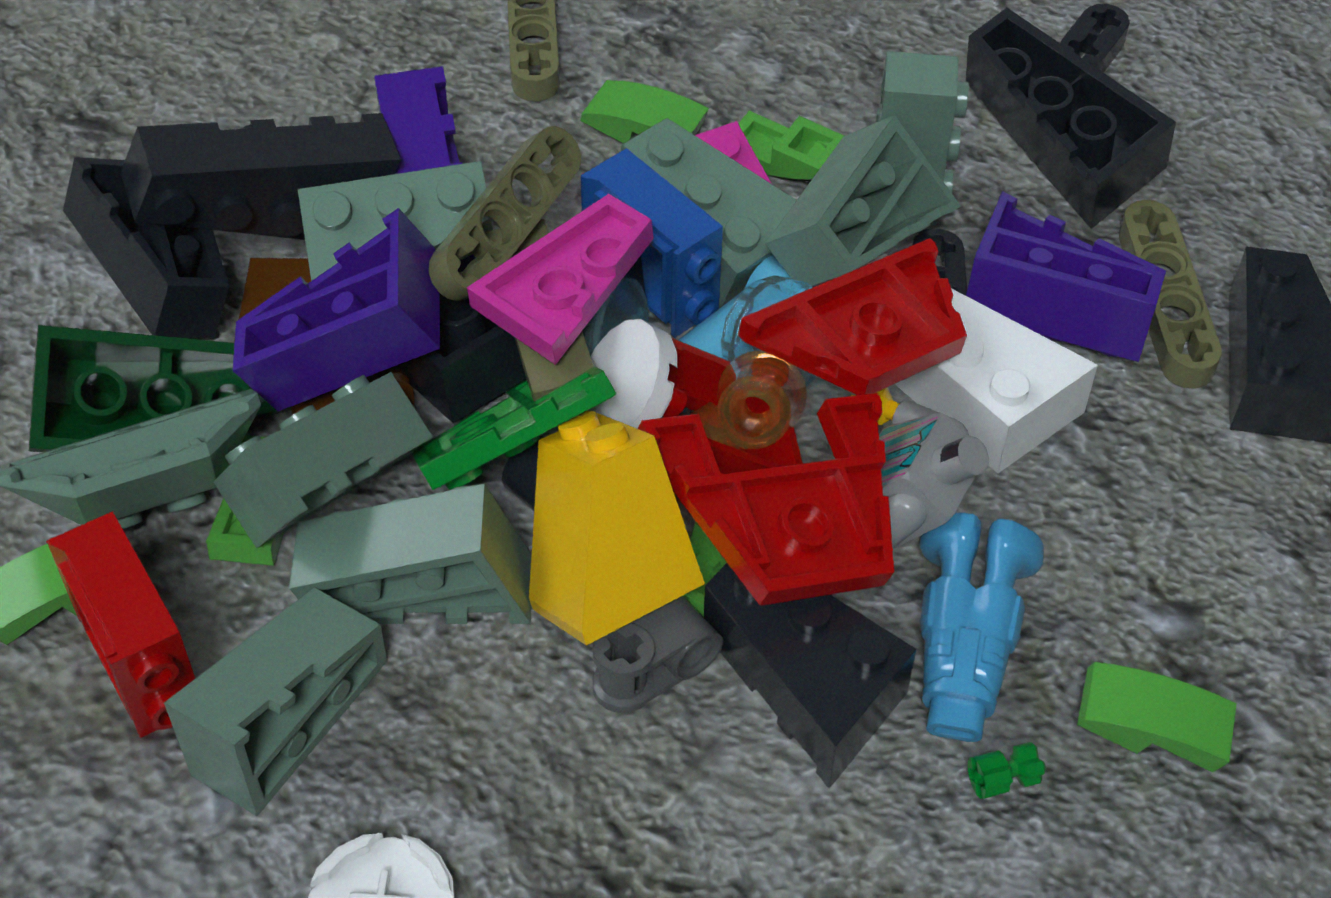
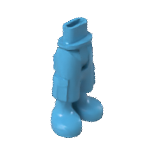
(970, 628)

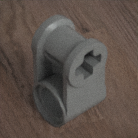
(652, 655)

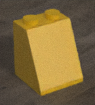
(605, 529)

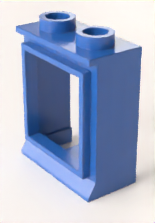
(685, 279)

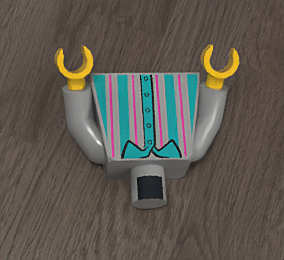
(925, 467)

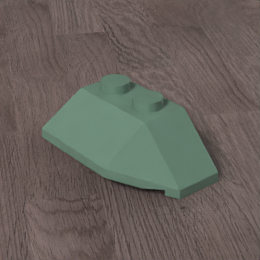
(137, 465)

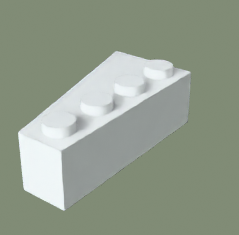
(1004, 384)

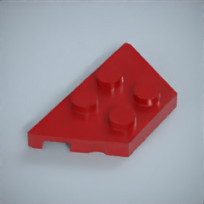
(866, 323)

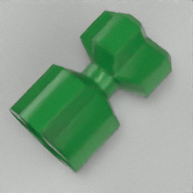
(993, 774)

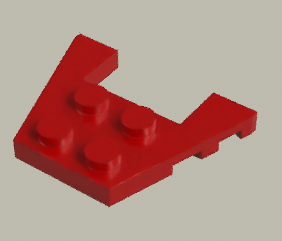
(797, 525)

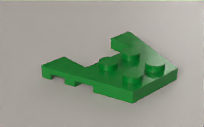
(507, 428)

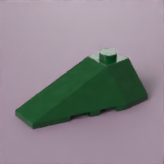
(111, 380)

